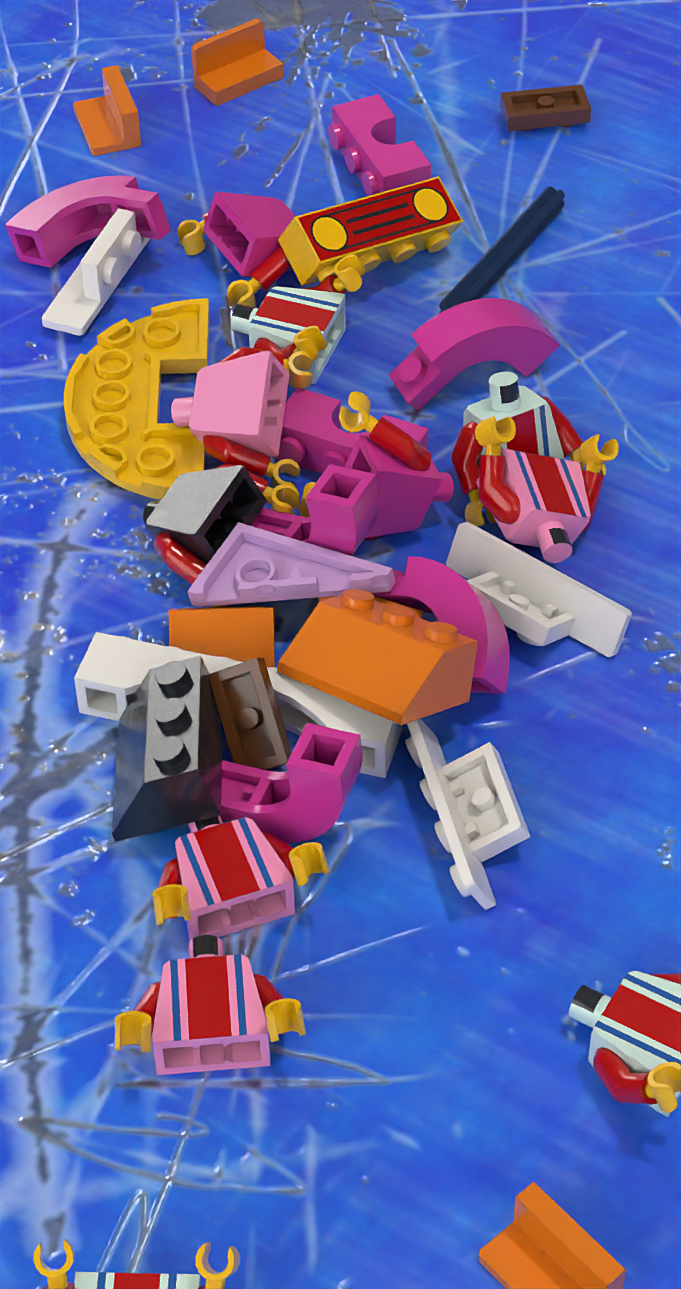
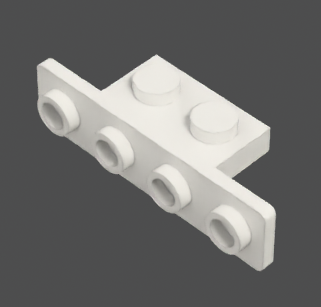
(96, 275)
(534, 596)
(473, 805)

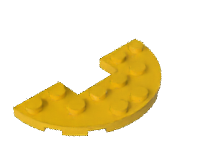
(116, 398)

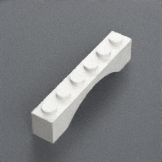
(119, 664)

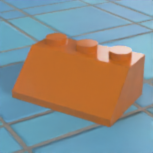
(381, 658)

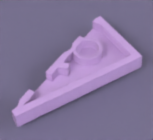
(273, 567)

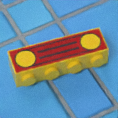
(372, 228)

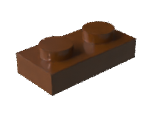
(545, 107)
(251, 715)

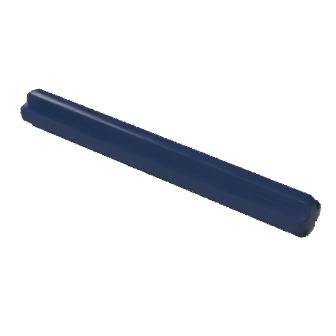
(506, 249)

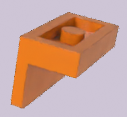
(234, 63)
(111, 120)
(225, 632)
(548, 1250)

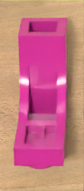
(79, 212)
(470, 335)
(340, 511)
(455, 601)
(306, 796)

